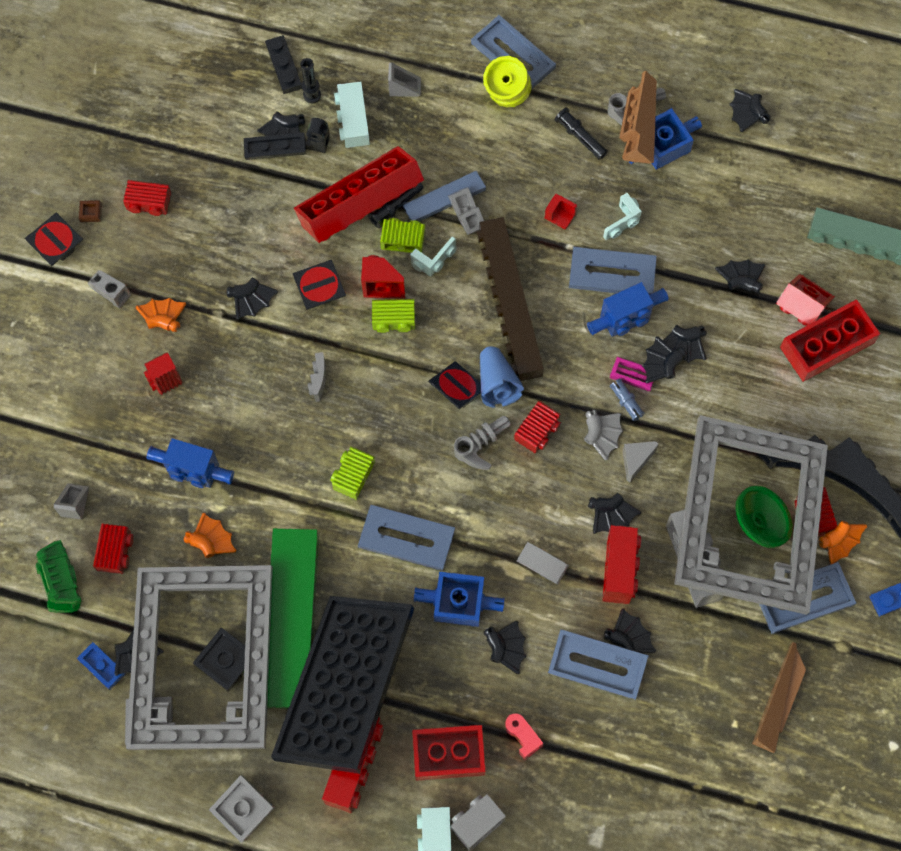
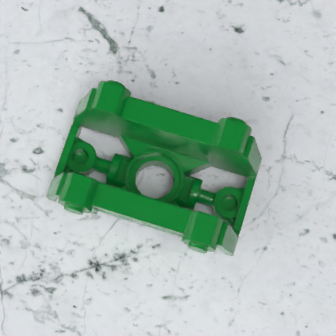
(58, 578)

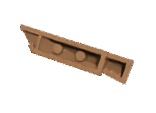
(639, 121)
(780, 700)

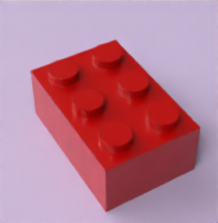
(621, 564)
(448, 752)

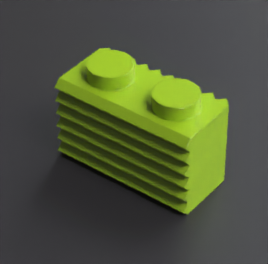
(402, 235)
(393, 315)
(353, 472)

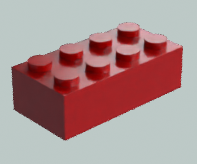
(829, 340)
(344, 787)

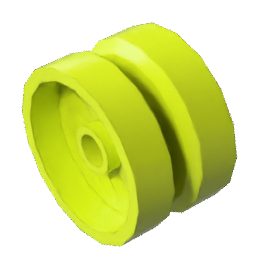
(497, 85)

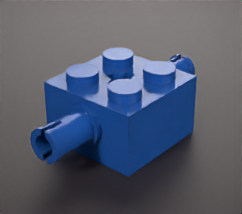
(672, 137)
(626, 310)
(190, 463)
(445, 595)

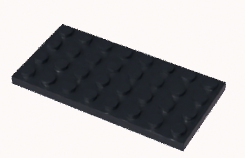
(343, 684)

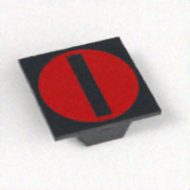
(54, 239)
(319, 284)
(456, 385)

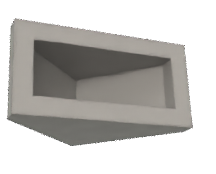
(403, 82)
(636, 456)
(72, 501)

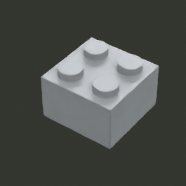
(477, 822)

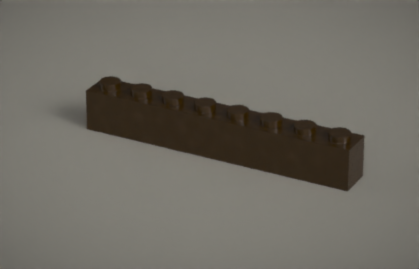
(510, 299)

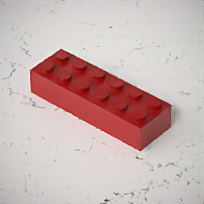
(359, 194)

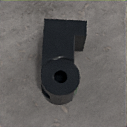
(318, 135)

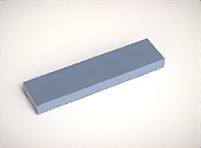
(438, 199)

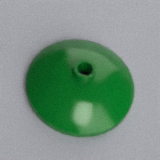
(763, 516)

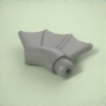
(603, 432)

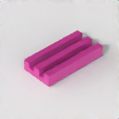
(646, 386)

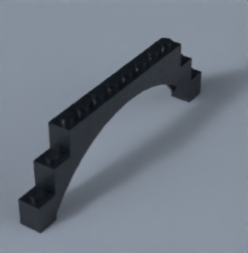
(858, 473)

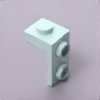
(631, 210)
(423, 263)

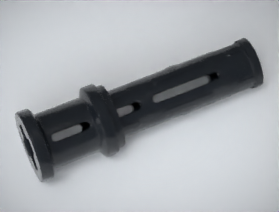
(310, 84)
(575, 128)
(389, 209)

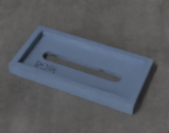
(502, 30)
(606, 282)
(432, 557)
(839, 599)
(564, 667)

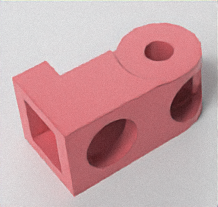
(525, 735)

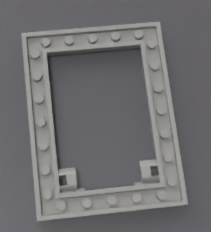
(702, 574)
(238, 732)

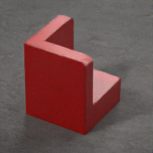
(560, 211)

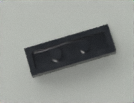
(283, 64)
(275, 146)

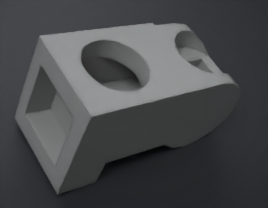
(109, 288)

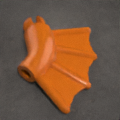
(162, 313)
(210, 537)
(841, 540)

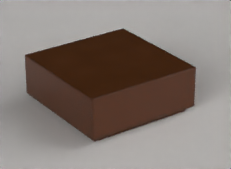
(90, 211)

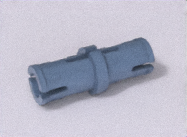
(627, 399)

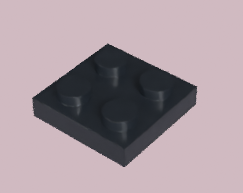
(222, 659)

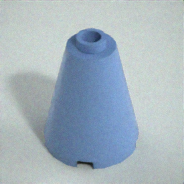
(498, 379)

